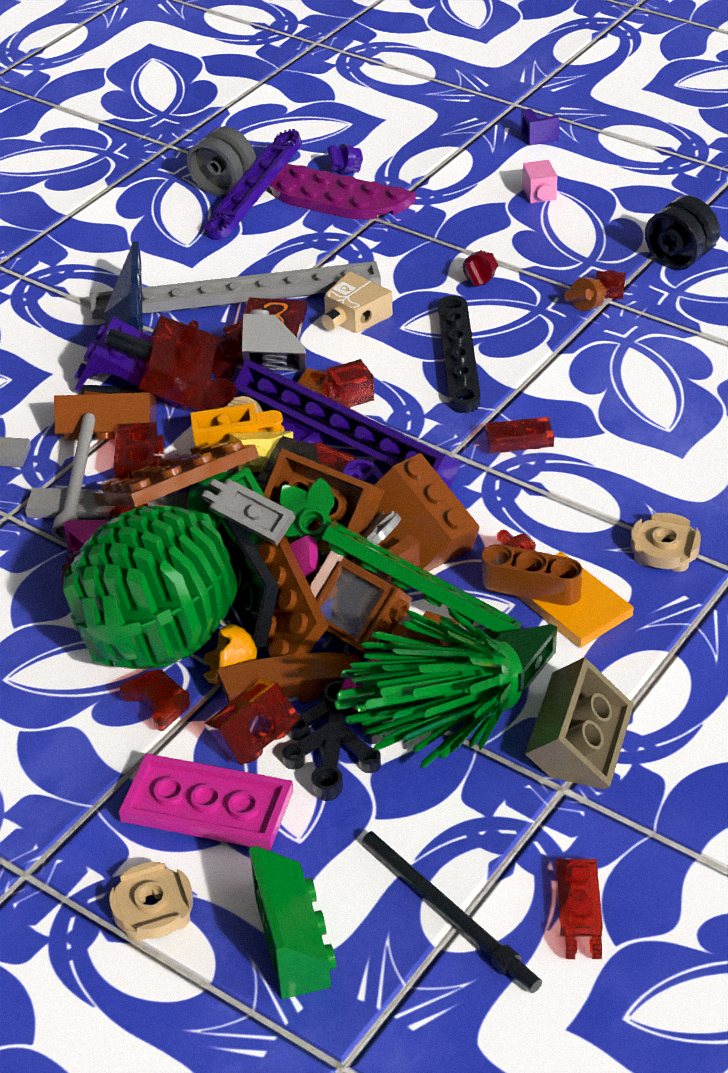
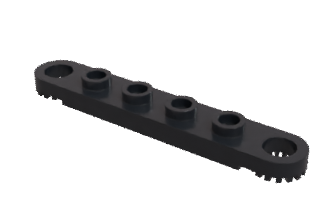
(458, 354)

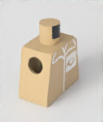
(356, 304)

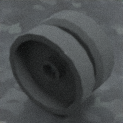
(220, 160)

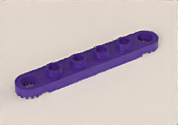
(252, 184)

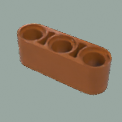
(531, 574)

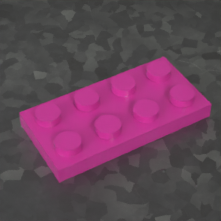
(207, 801)

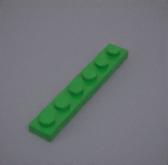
(409, 575)

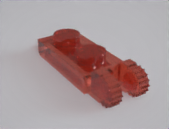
(579, 905)

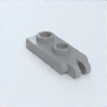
(249, 510)

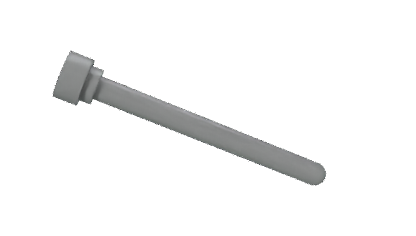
(76, 477)

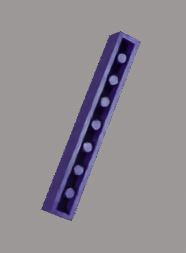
(339, 420)

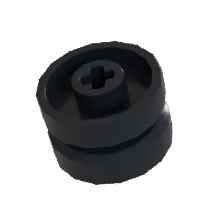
(682, 232)

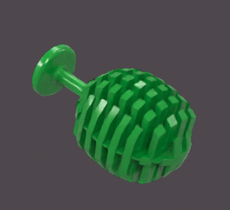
(152, 584)

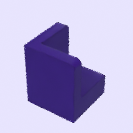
(539, 130)

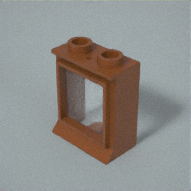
(357, 602)

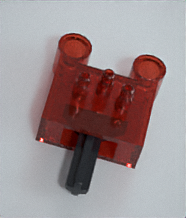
(182, 361)

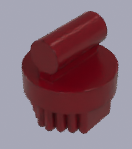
(480, 267)

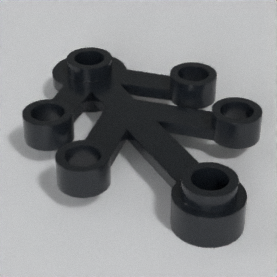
(327, 779)

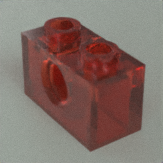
(232, 723)

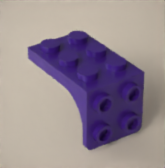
(109, 360)

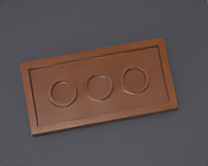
(296, 616)

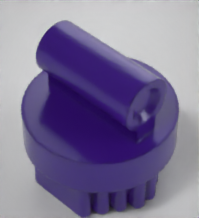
(345, 158)

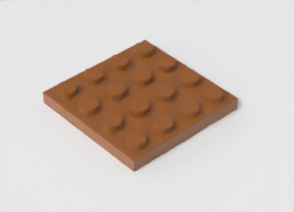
(174, 474)

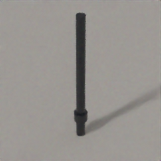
(502, 956)

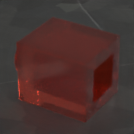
(350, 383)

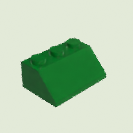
(291, 924)

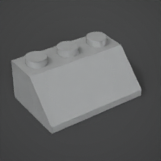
(271, 343)

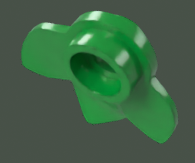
(308, 508)

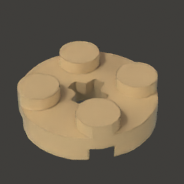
(673, 555)
(154, 920)

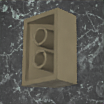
(580, 726)

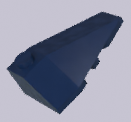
(126, 297)

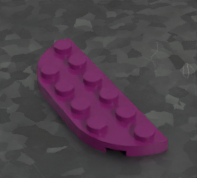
(338, 194)

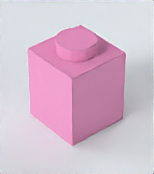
(539, 181)

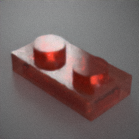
(519, 435)

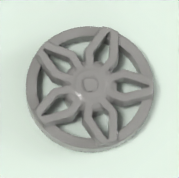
(380, 527)

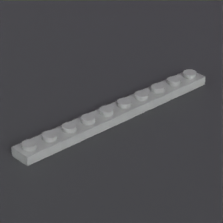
(239, 289)

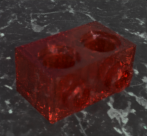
(137, 447)

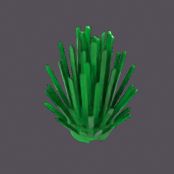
(449, 684)

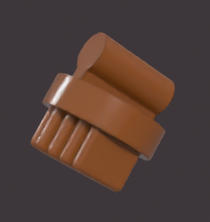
(586, 294)

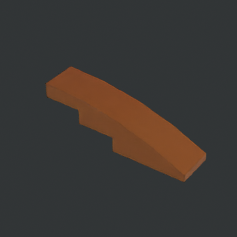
(295, 673)

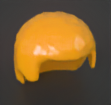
(233, 648)

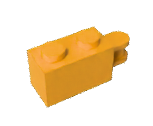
(217, 423)

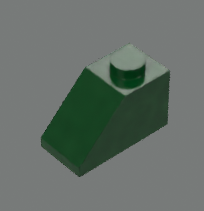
(534, 648)

